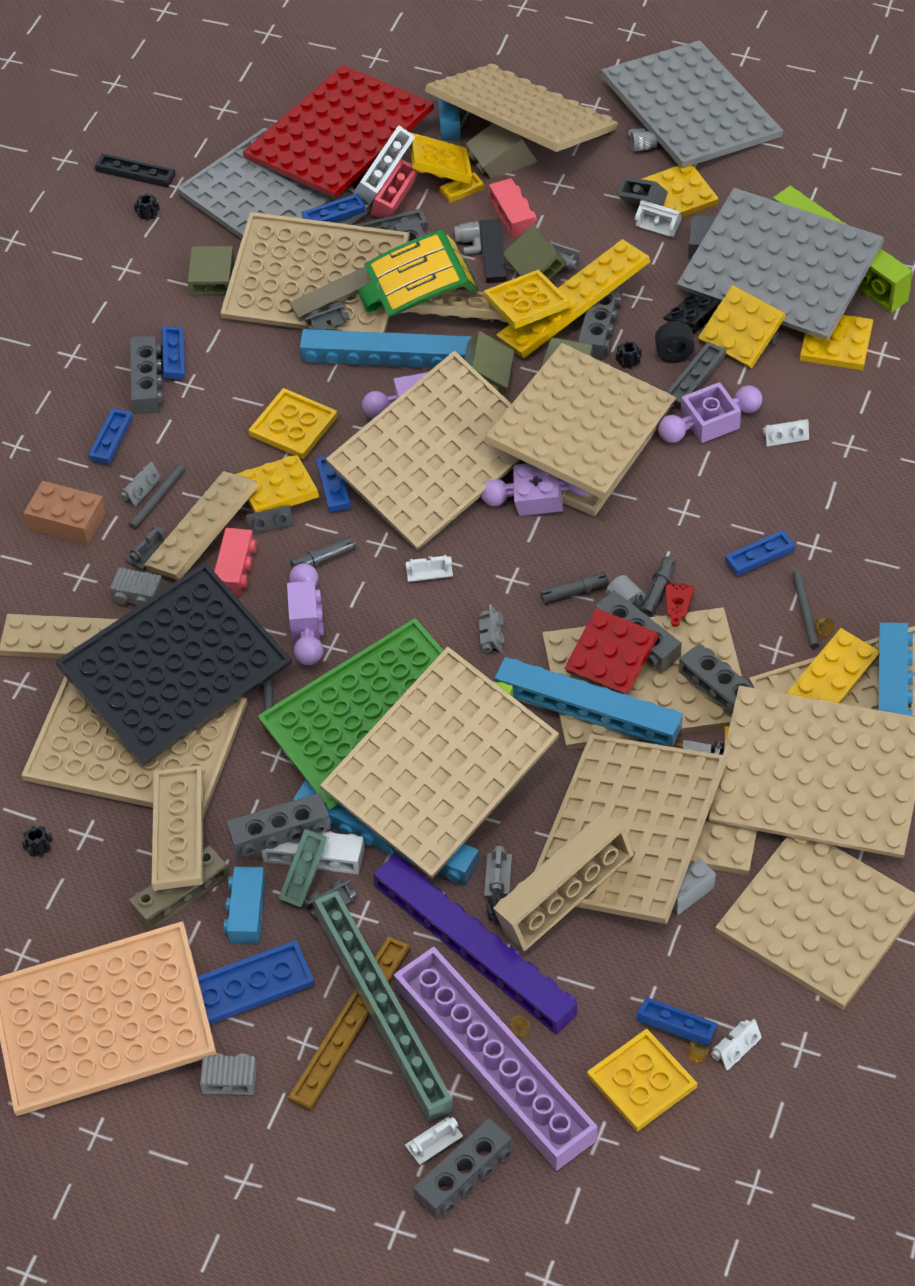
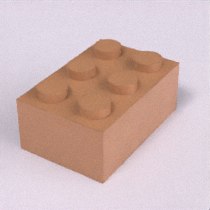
(65, 513)

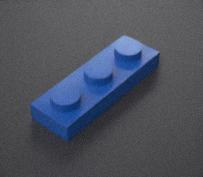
(336, 210)
(172, 352)
(110, 436)
(333, 486)
(759, 553)
(677, 1021)

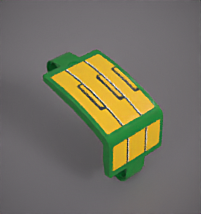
(415, 274)

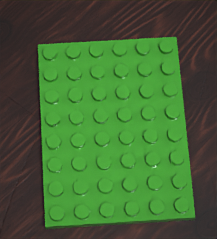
(339, 708)

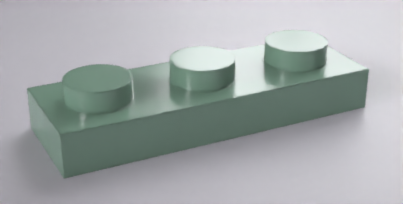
(303, 868)

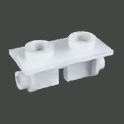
(786, 432)
(432, 569)
(743, 1039)
(434, 1140)

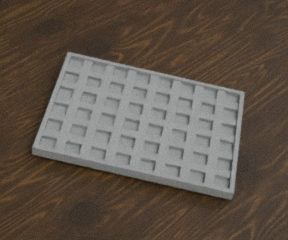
(691, 103)
(238, 186)
(784, 259)

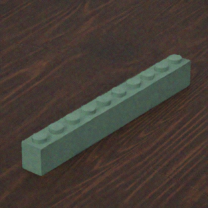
(383, 1007)

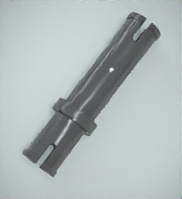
(323, 554)
(583, 585)
(655, 592)

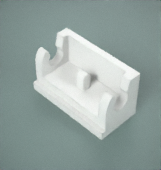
(658, 219)

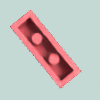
(394, 190)
(511, 207)
(236, 558)

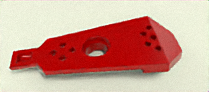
(678, 594)

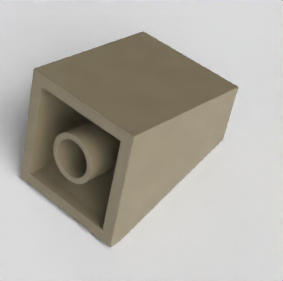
(499, 151)

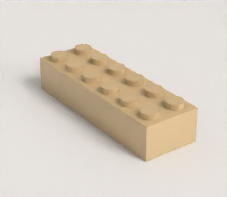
(563, 880)

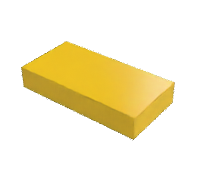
(455, 191)

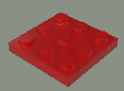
(611, 651)

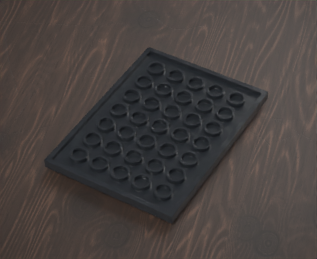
(173, 663)

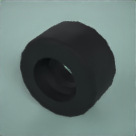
(671, 350)

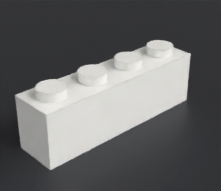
(384, 164)
(341, 854)

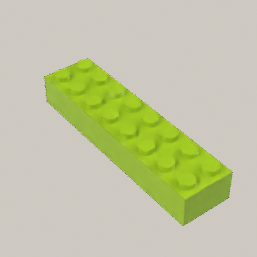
(886, 279)

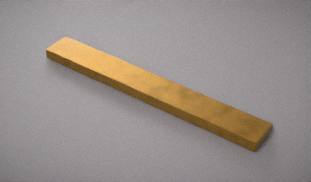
(343, 1032)

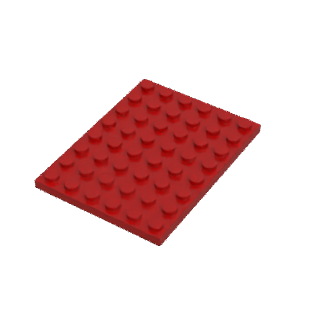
(337, 130)

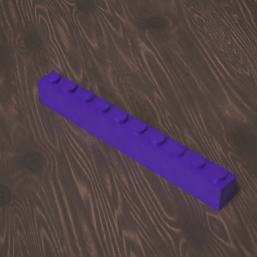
(476, 944)

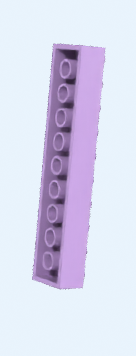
(496, 1058)

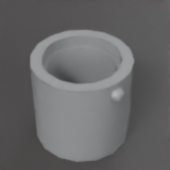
(628, 589)

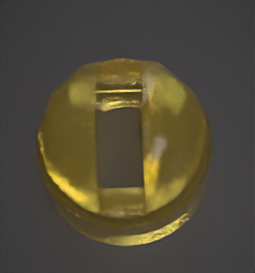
(827, 623)
(523, 1026)
(697, 1052)

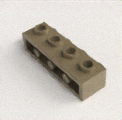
(158, 906)

